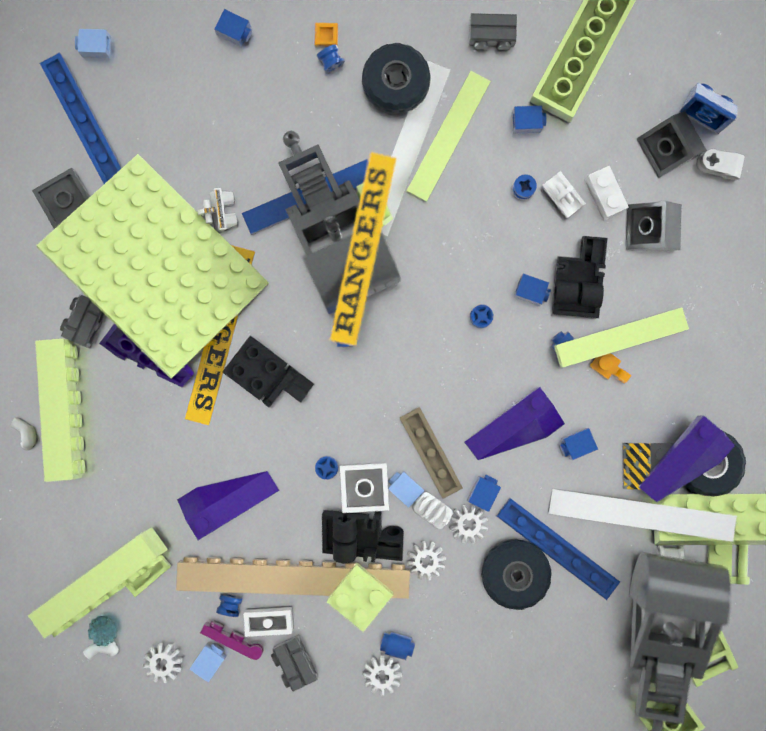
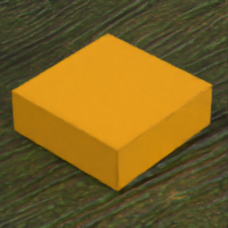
(326, 34)

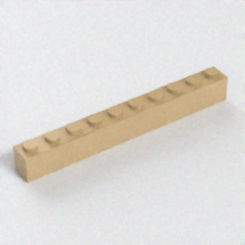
(280, 577)

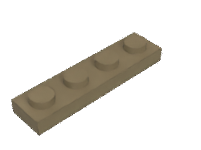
(431, 452)

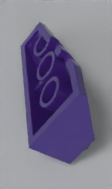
(123, 347)
(521, 424)
(693, 454)
(218, 503)

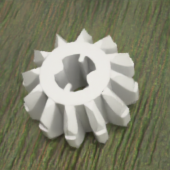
(432, 510)
(468, 532)
(429, 567)
(154, 659)
(375, 679)

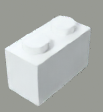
(606, 193)
(268, 621)

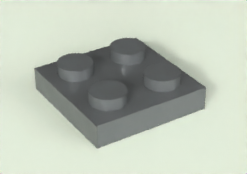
(61, 196)

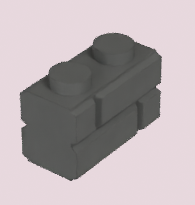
(493, 30)
(82, 322)
(294, 663)

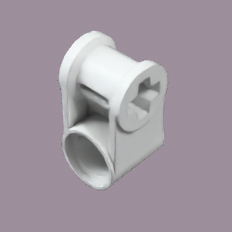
(725, 164)

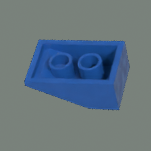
(710, 108)

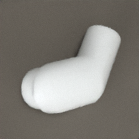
(27, 433)
(112, 649)

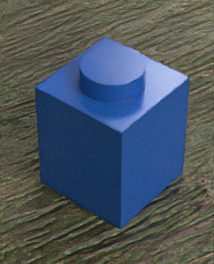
(233, 28)
(528, 119)
(532, 290)
(578, 444)
(484, 492)

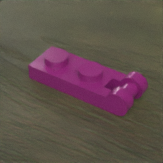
(232, 640)

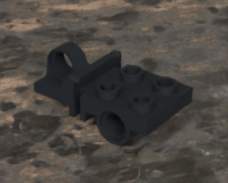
(579, 283)
(264, 374)
(357, 536)

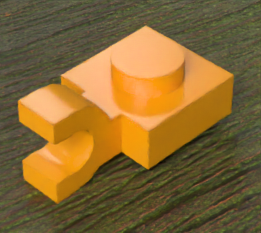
(608, 365)

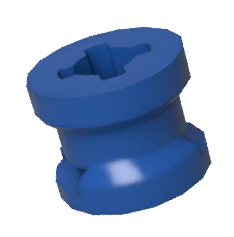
(330, 58)
(521, 190)
(484, 315)
(323, 468)
(229, 605)

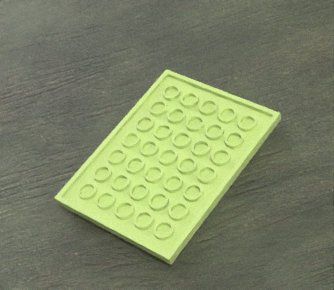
(153, 265)

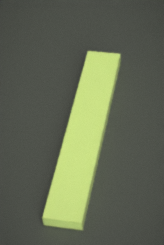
(448, 136)
(621, 337)

